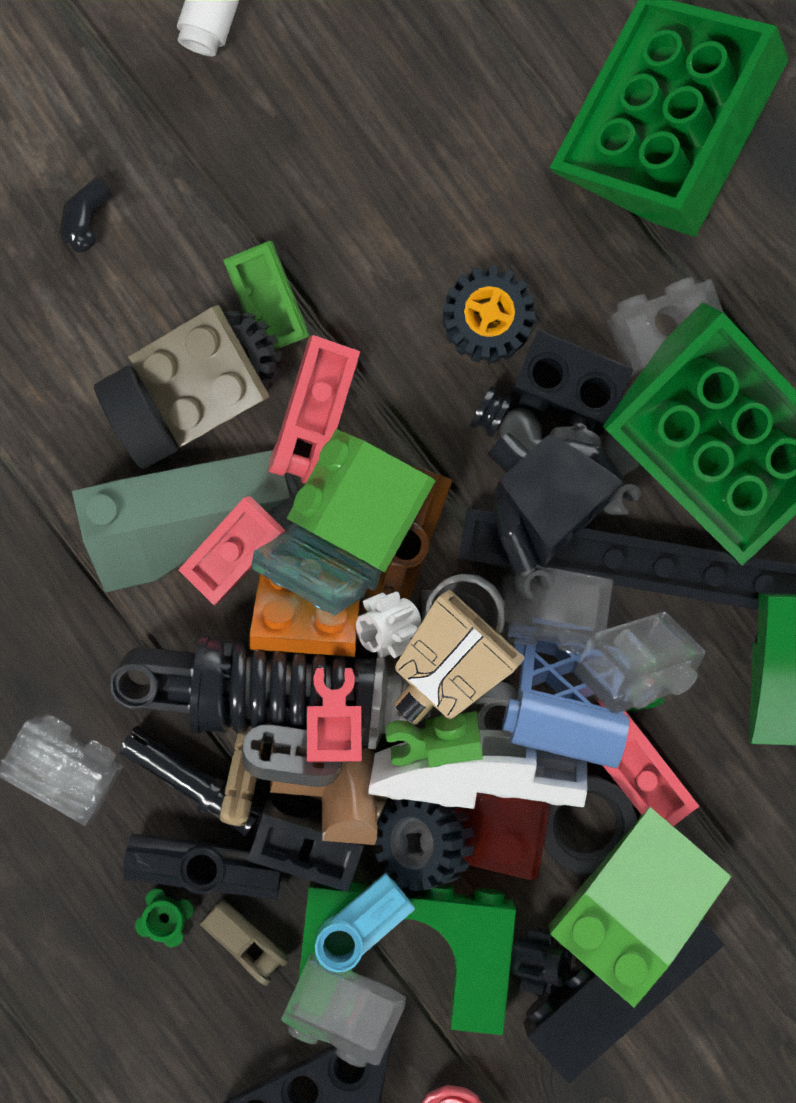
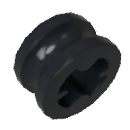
(491, 411)

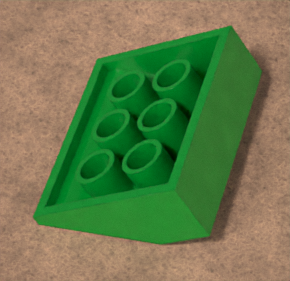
(672, 111)
(715, 431)

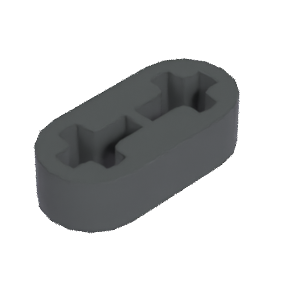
(288, 759)

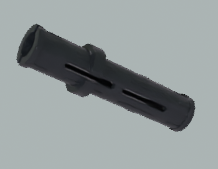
(181, 775)

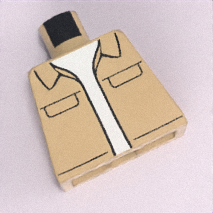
(452, 661)

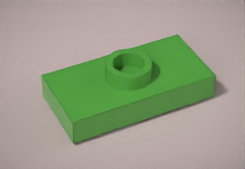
(267, 293)

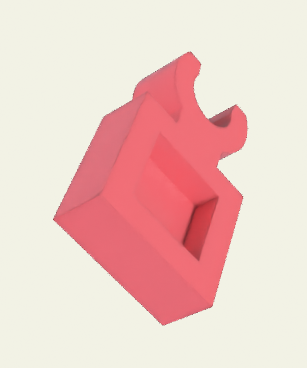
(334, 727)

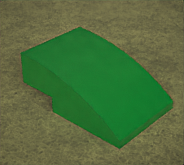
(774, 672)

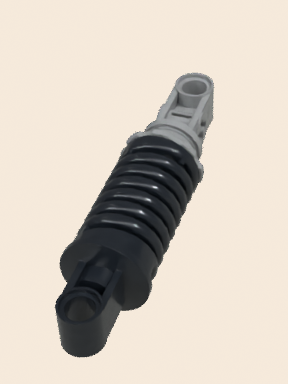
(270, 690)

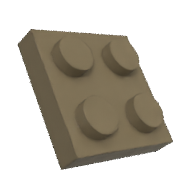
(199, 376)

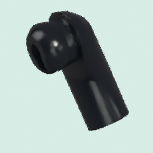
(77, 215)

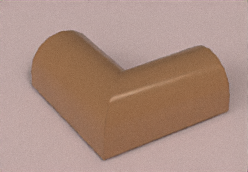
(347, 808)

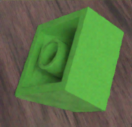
(360, 499)

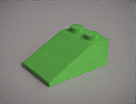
(639, 906)

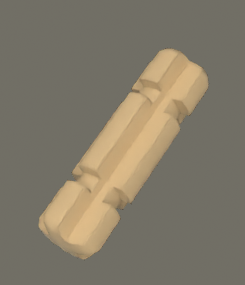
(239, 789)

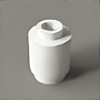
(205, 24)

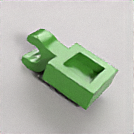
(440, 742)

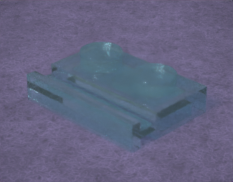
(315, 570)

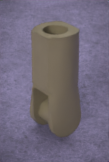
(237, 934)

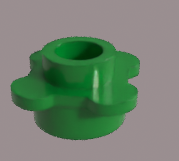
(168, 932)

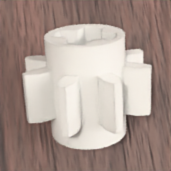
(387, 624)

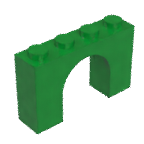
(474, 926)

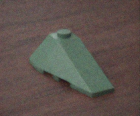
(157, 520)

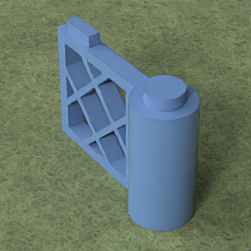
(566, 720)

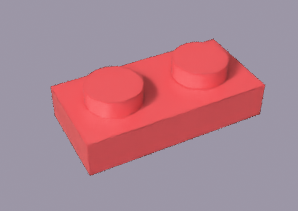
(230, 549)

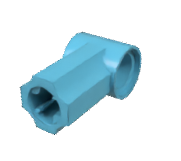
(366, 920)

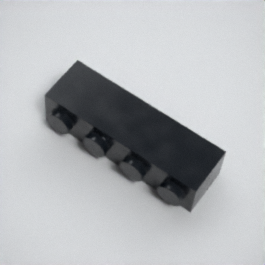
(591, 1017)

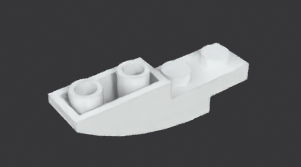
(504, 772)

